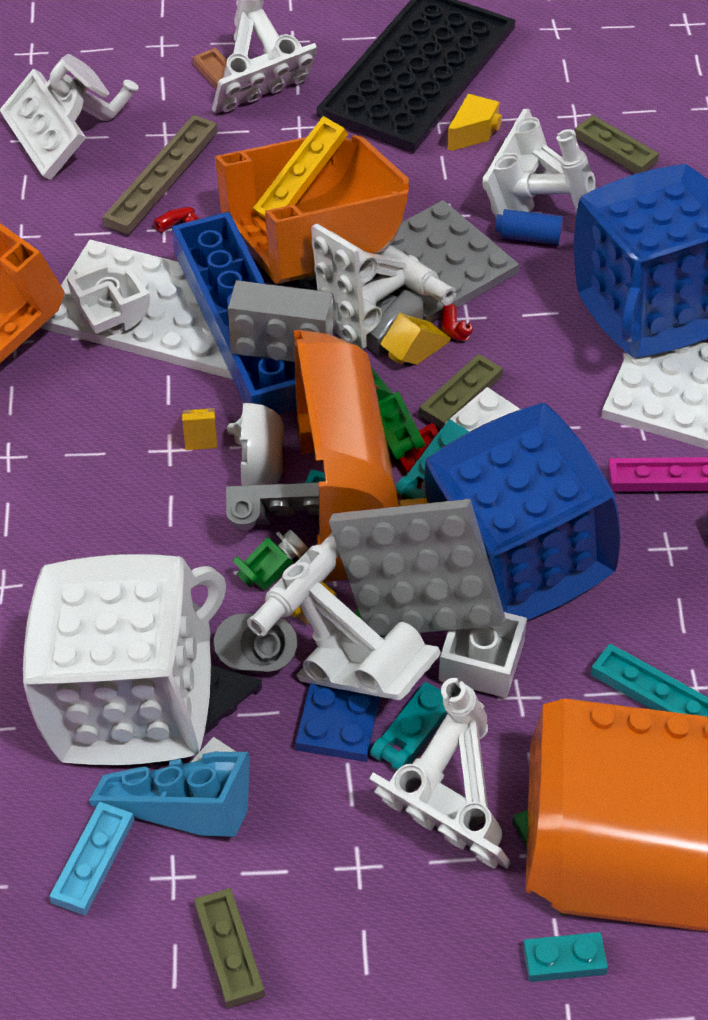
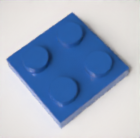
(337, 723)

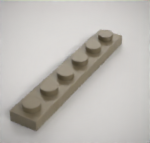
(160, 174)

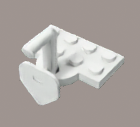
(46, 111)

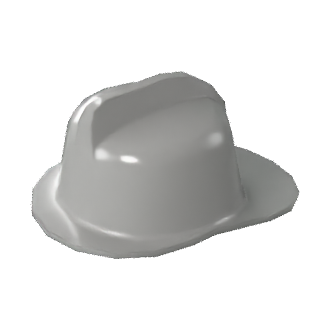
(245, 650)

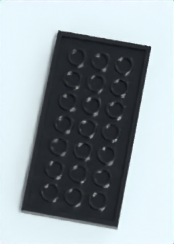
(416, 70)

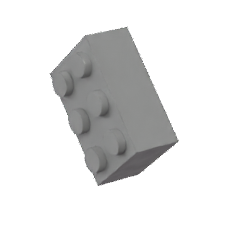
(267, 315)

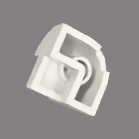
(109, 297)
(261, 445)

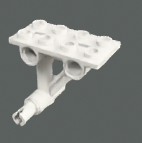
(280, 66)
(531, 168)
(345, 270)
(348, 650)
(439, 805)

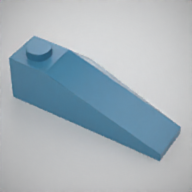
(194, 797)

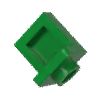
(263, 565)

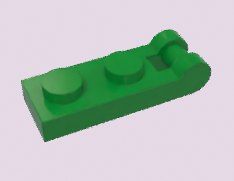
(399, 426)

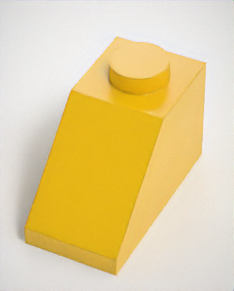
(474, 122)
(413, 339)

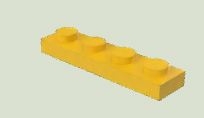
(303, 166)

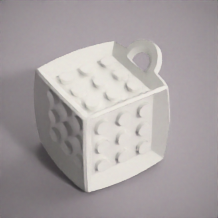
(120, 658)

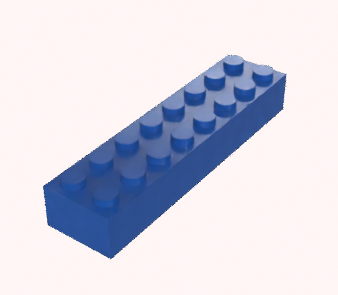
(212, 261)

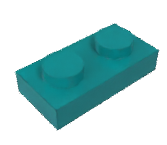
(565, 957)

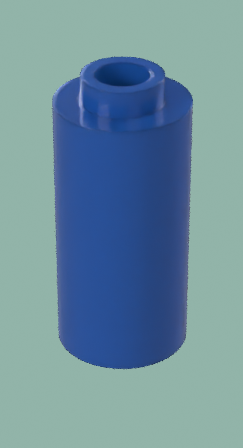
(529, 226)

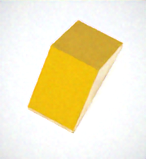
(199, 429)

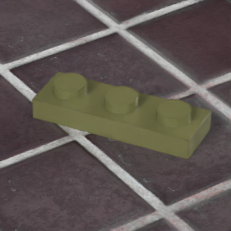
(616, 145)
(460, 390)
(229, 948)

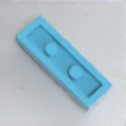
(92, 858)

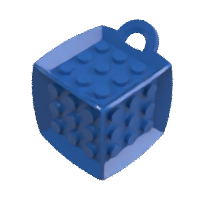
(646, 259)
(537, 504)

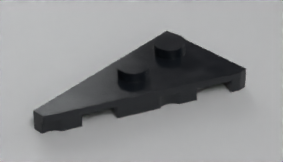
(226, 692)

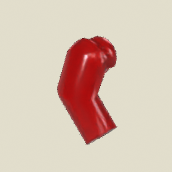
(173, 217)
(452, 327)

